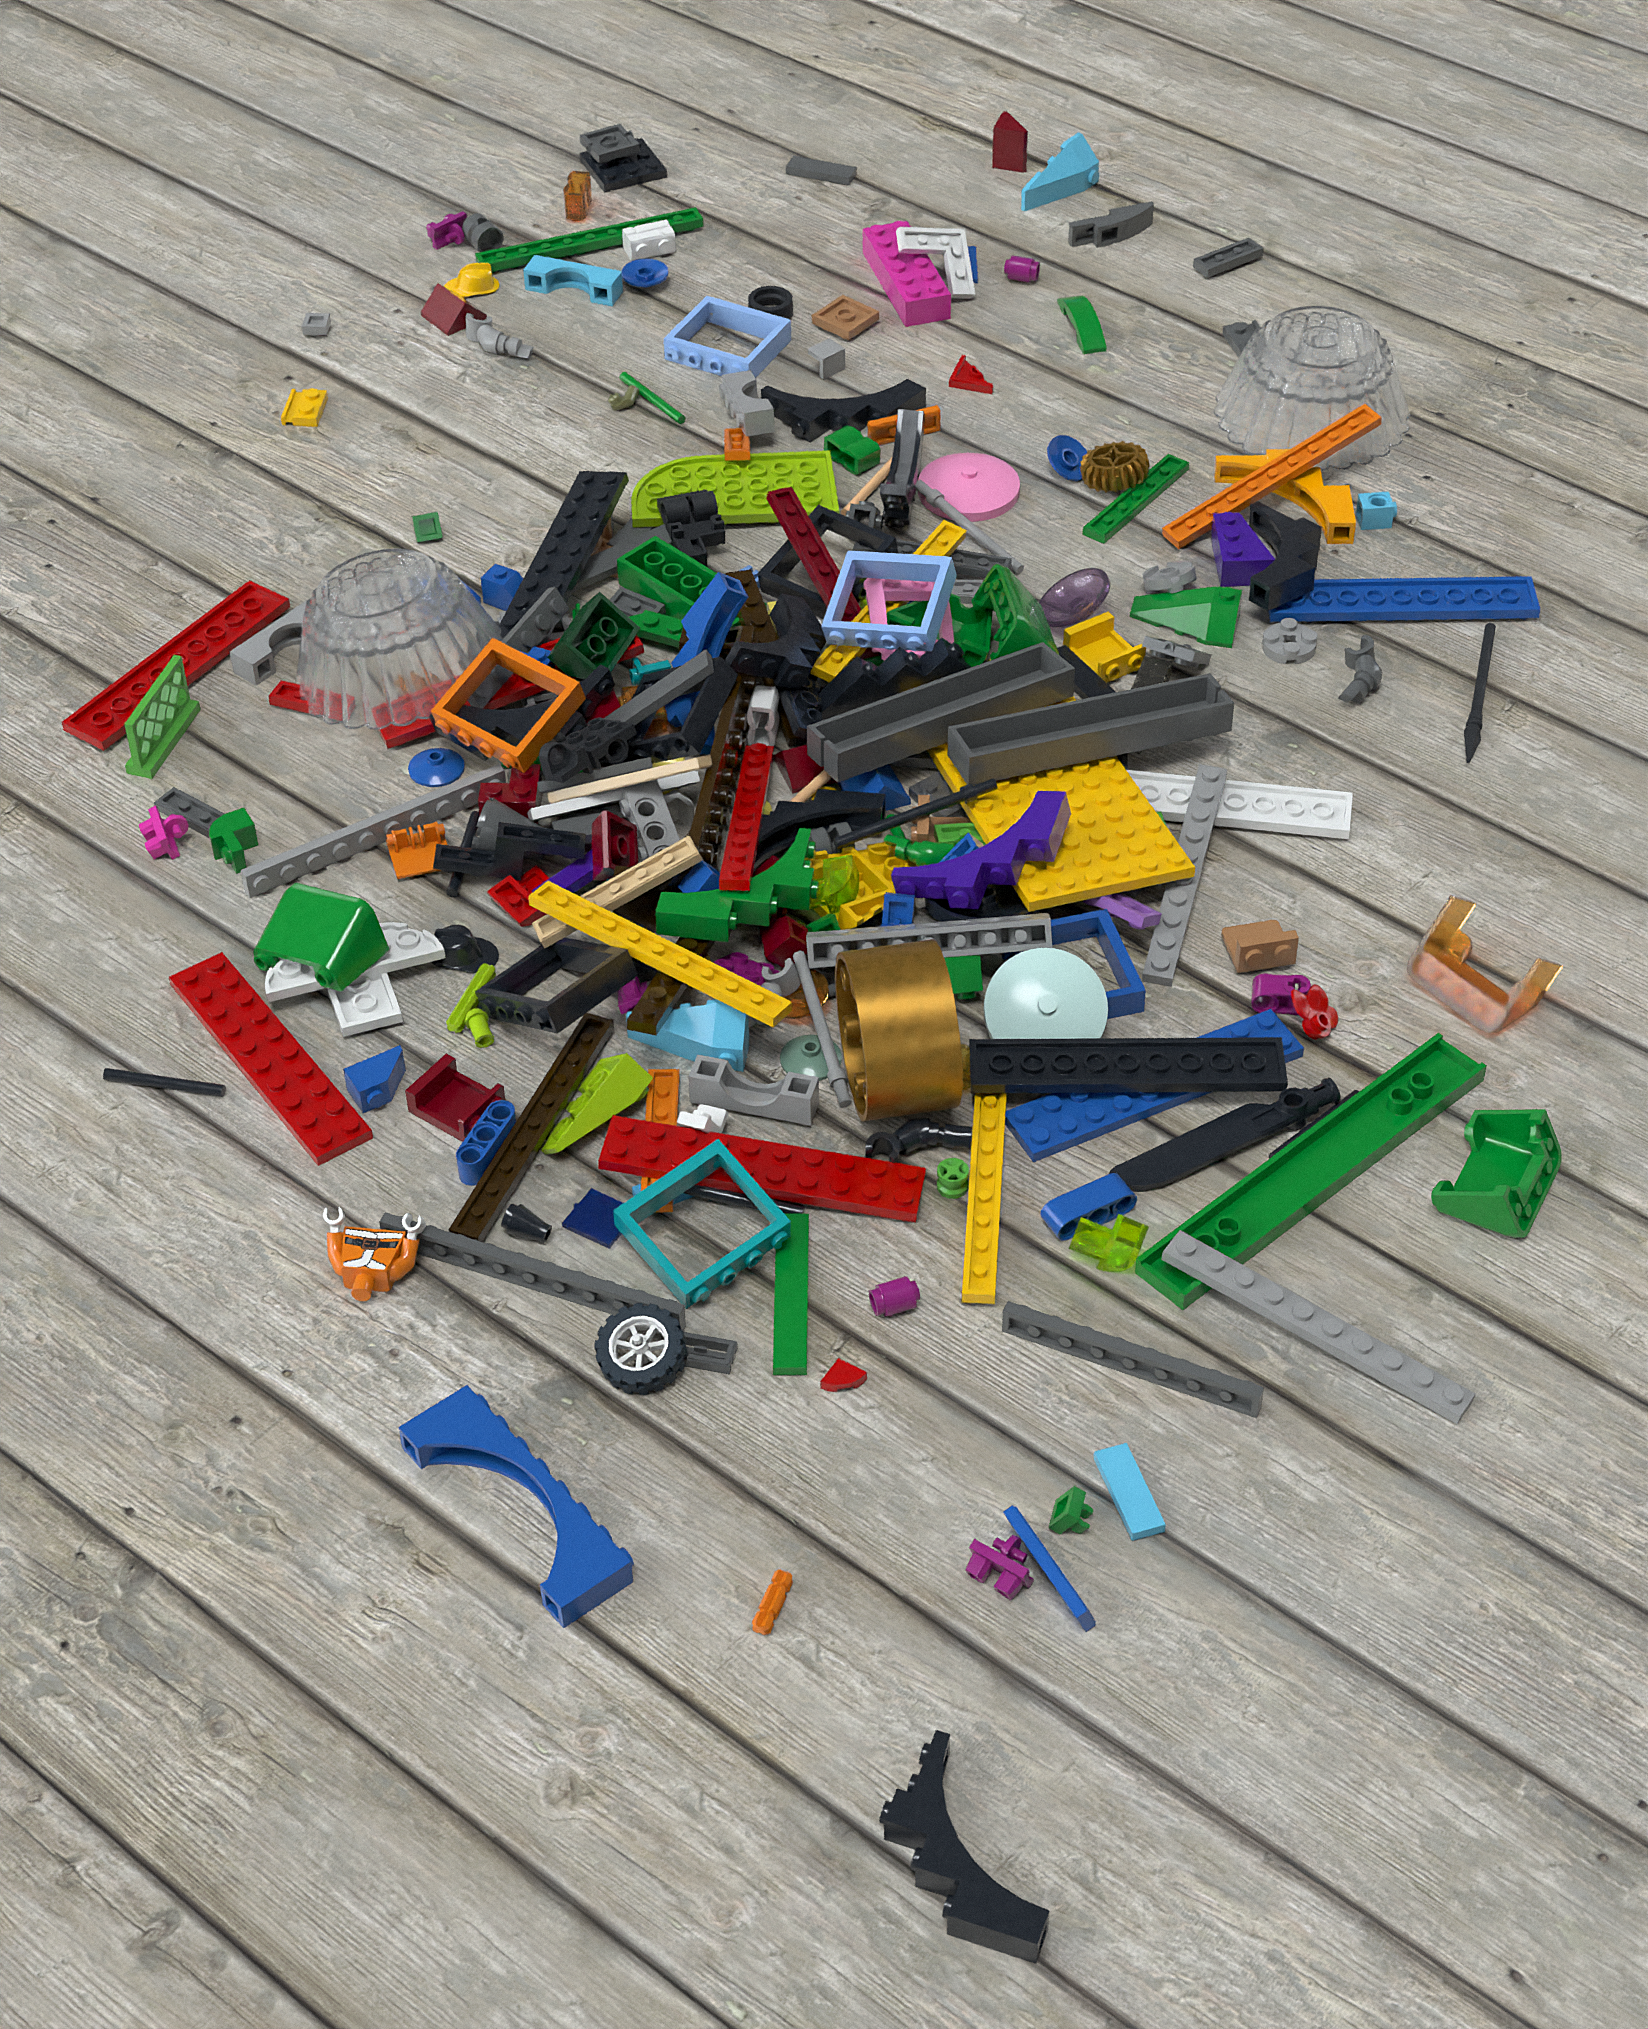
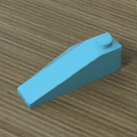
(1066, 174)
(702, 1030)

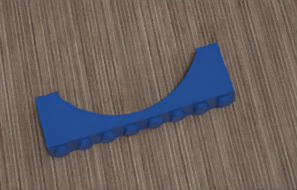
(586, 1561)

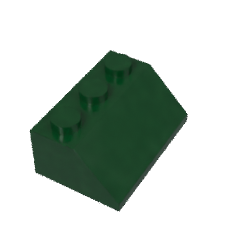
(593, 638)

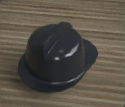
(464, 950)

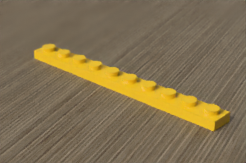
(835, 658)
(661, 954)
(984, 1199)

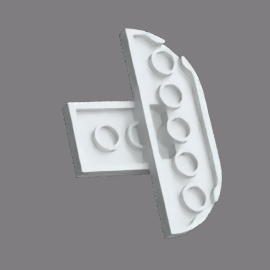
(370, 998)

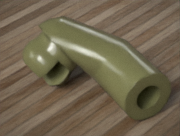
(628, 400)

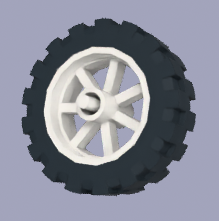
(629, 1322)

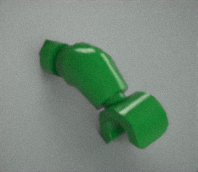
(917, 852)

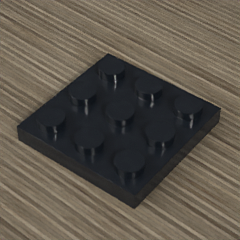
(625, 171)

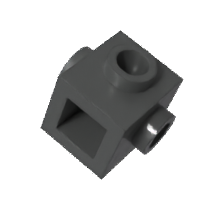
(866, 510)

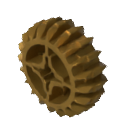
(1114, 466)

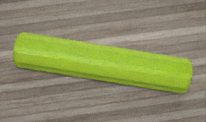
(469, 999)

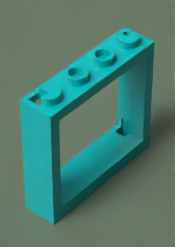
(674, 1184)

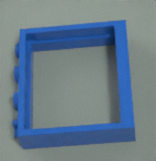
(1098, 924)

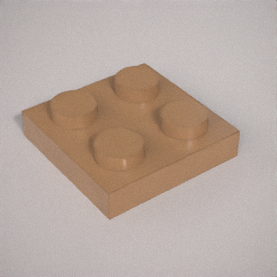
(845, 317)

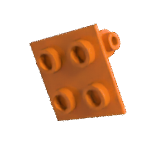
(415, 852)

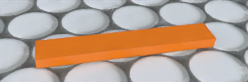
(662, 1108)

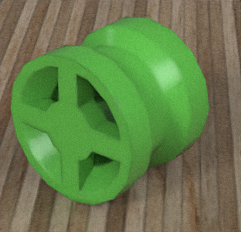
(952, 1178)

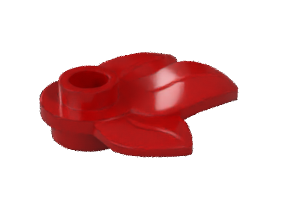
(1315, 1011)

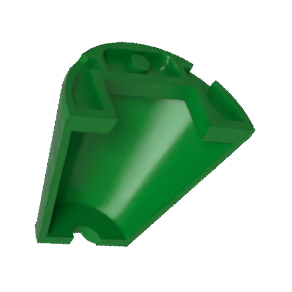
(970, 626)

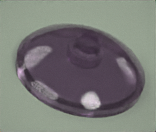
(1075, 597)

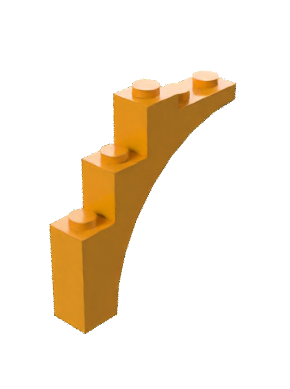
(1327, 504)

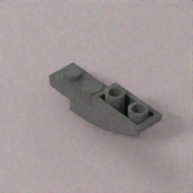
(1112, 228)

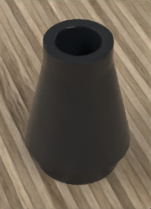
(524, 1223)

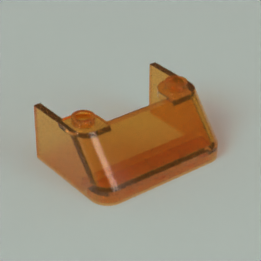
(1441, 969)

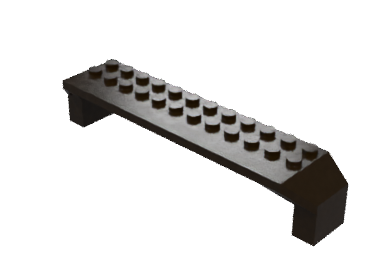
(716, 789)

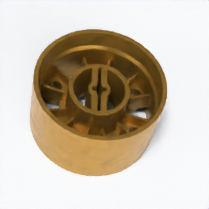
(898, 1030)

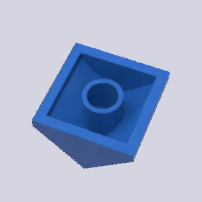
(882, 781)

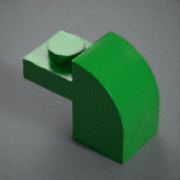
(231, 836)

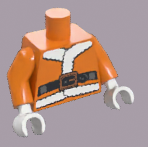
(371, 1257)

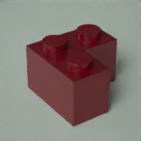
(519, 794)

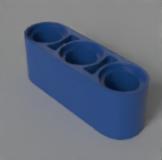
(484, 1141)
(1096, 1201)

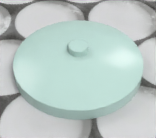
(1045, 997)

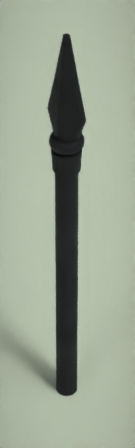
(1474, 724)

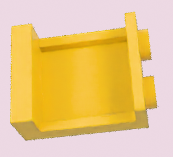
(1103, 647)

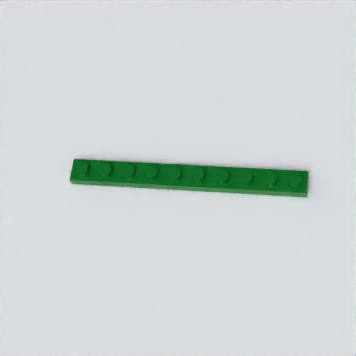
(582, 241)

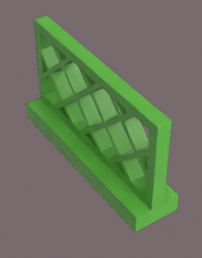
(160, 720)

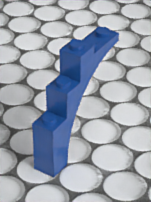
(706, 629)

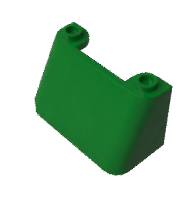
(1017, 611)
(324, 931)
(1506, 1172)

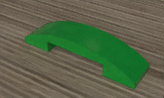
(1086, 323)

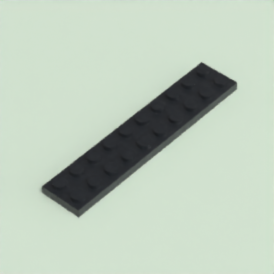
(568, 542)
(1127, 1065)

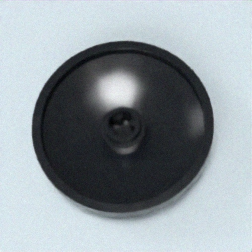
(996, 902)

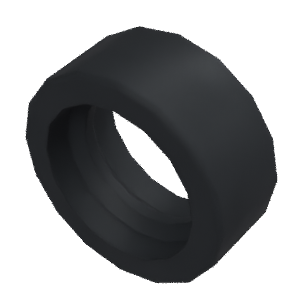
(772, 296)

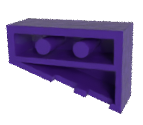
(1237, 550)

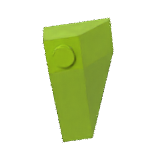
(605, 1092)

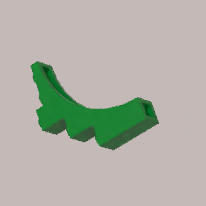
(717, 912)

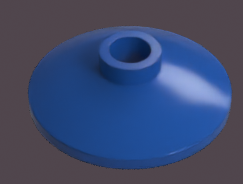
(645, 272)
(1066, 456)
(436, 767)

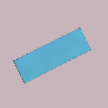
(1129, 1491)

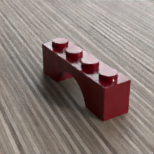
(783, 934)

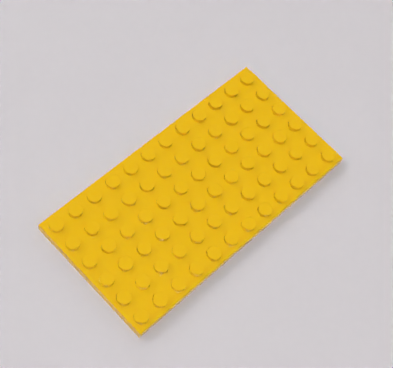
(1109, 842)

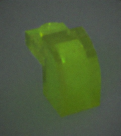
(838, 883)
(1114, 1247)

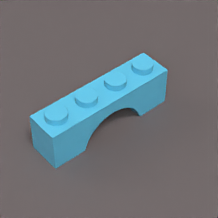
(550, 274)

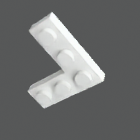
(944, 241)

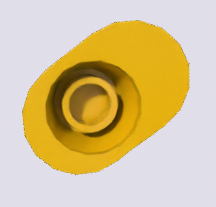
(474, 280)

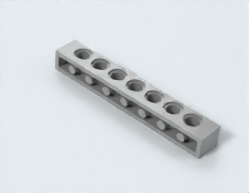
(953, 937)

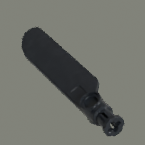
(1225, 1136)

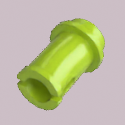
(477, 1022)

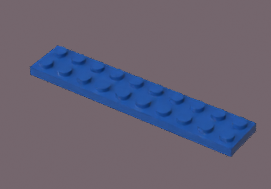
(1413, 599)
(1074, 1118)

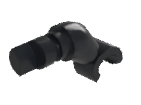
(916, 1134)

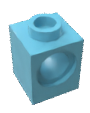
(1375, 510)

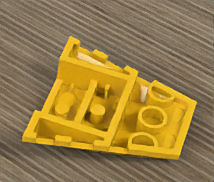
(875, 879)

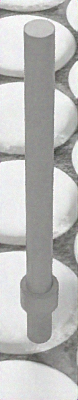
(937, 499)
(836, 1075)

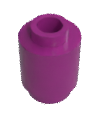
(1022, 269)
(894, 1296)

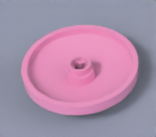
(973, 484)

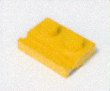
(304, 407)

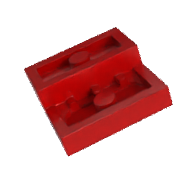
(514, 896)

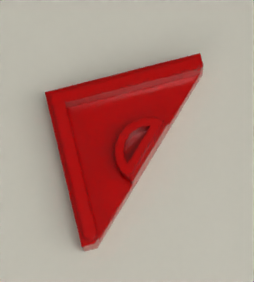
(969, 378)

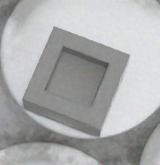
(316, 324)

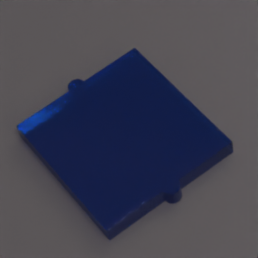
(594, 1218)

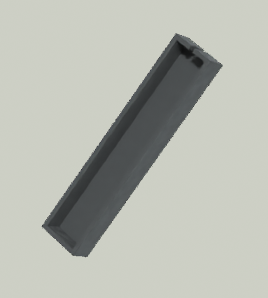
(921, 716)
(1089, 729)

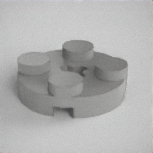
(1171, 578)
(1299, 638)

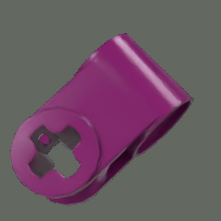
(1275, 992)

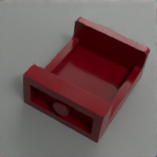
(450, 1098)

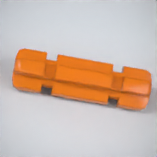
(772, 1602)

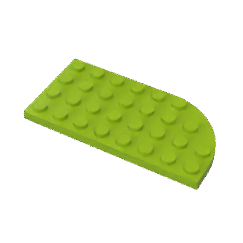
(738, 484)

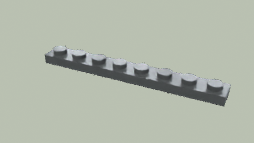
(1132, 1359)

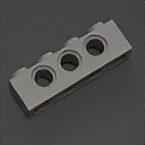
(648, 799)

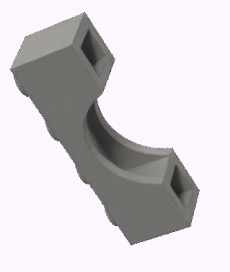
(740, 395)
(255, 656)
(720, 1086)

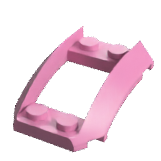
(901, 590)

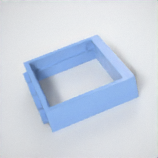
(772, 328)
(896, 567)

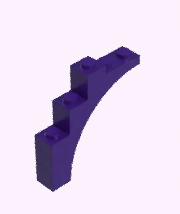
(999, 862)

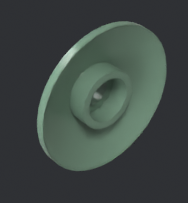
(806, 1056)

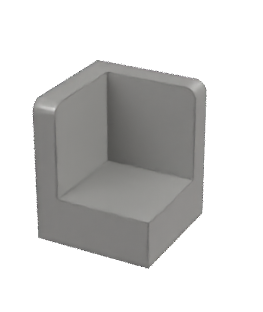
(830, 356)

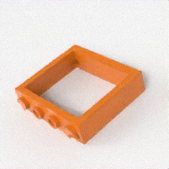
(520, 757)

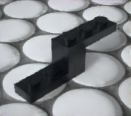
(509, 851)

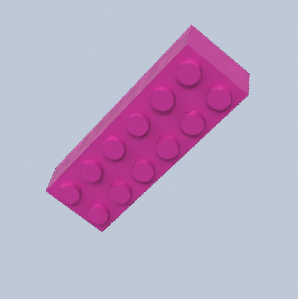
(906, 277)

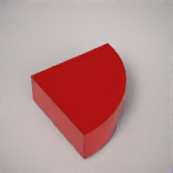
(843, 1376)

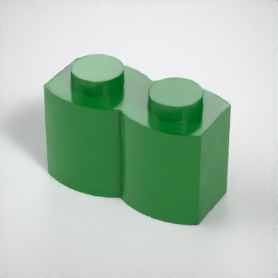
(852, 450)

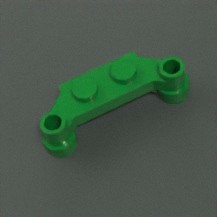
(658, 627)

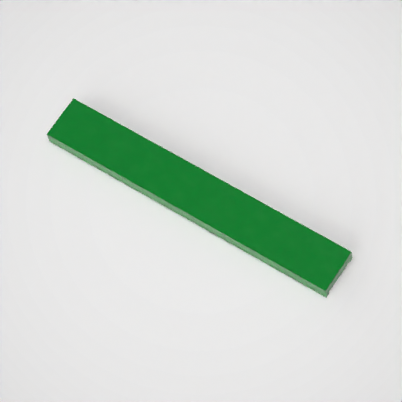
(1318, 1163)

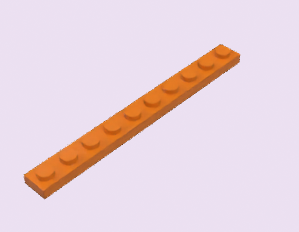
(1273, 475)

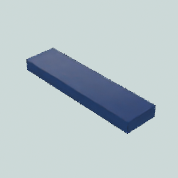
(1050, 1568)

